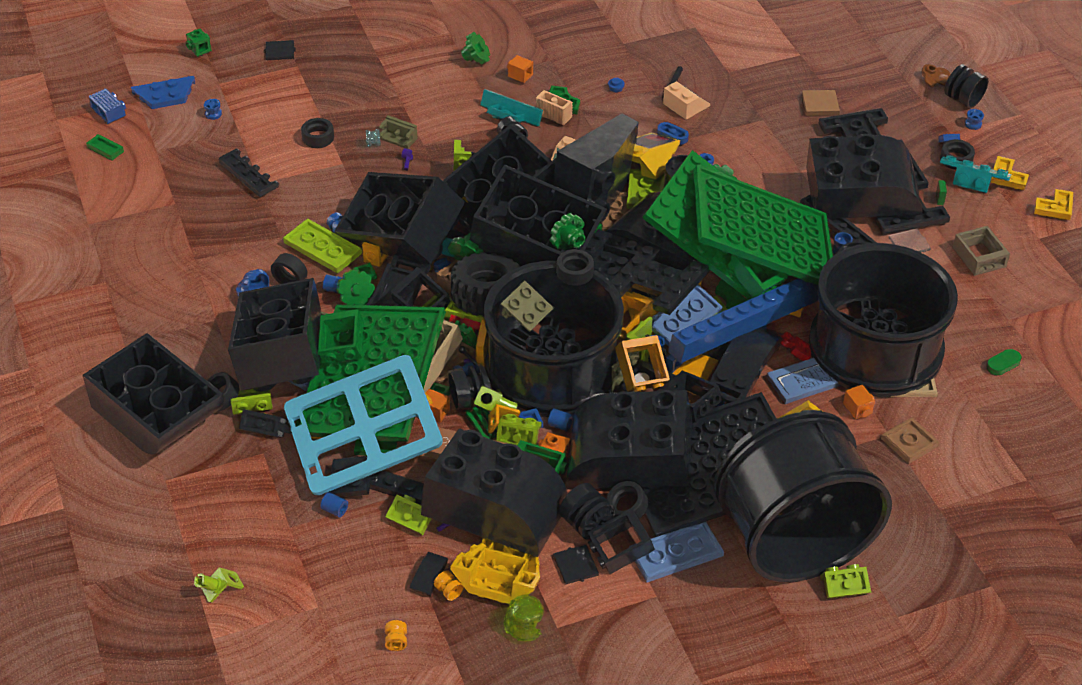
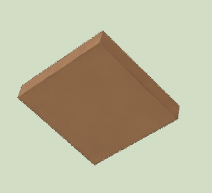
(820, 103)
(910, 440)

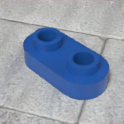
(672, 131)

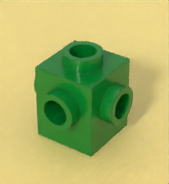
(198, 42)

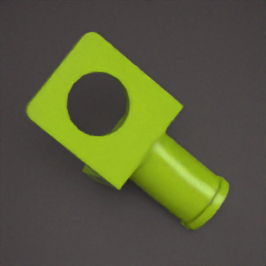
(496, 399)
(215, 584)

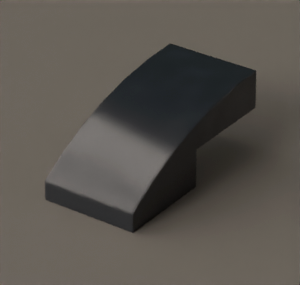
(427, 572)

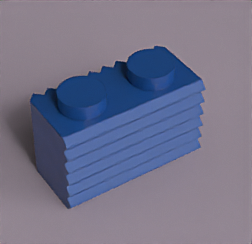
(107, 105)

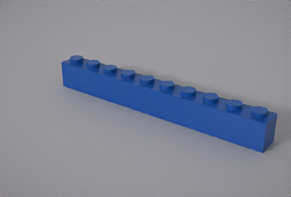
(742, 319)

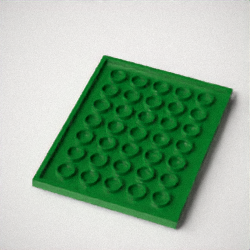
(676, 218)
(761, 225)
(386, 335)

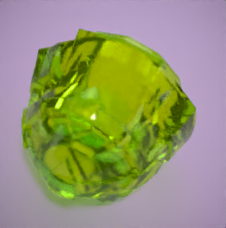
(523, 617)

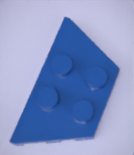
(165, 92)

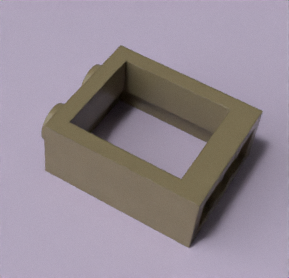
(995, 260)

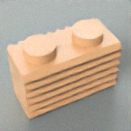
(554, 107)

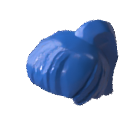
(253, 280)

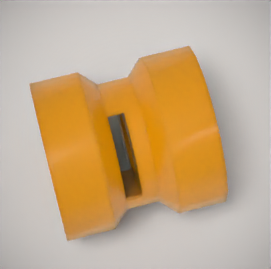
(448, 585)
(396, 636)

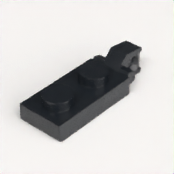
(264, 423)

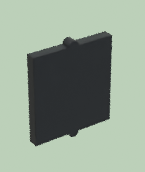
(279, 50)
(575, 564)

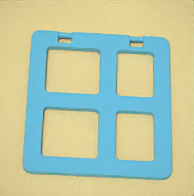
(364, 427)

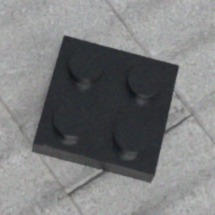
(355, 488)

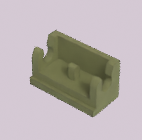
(398, 132)

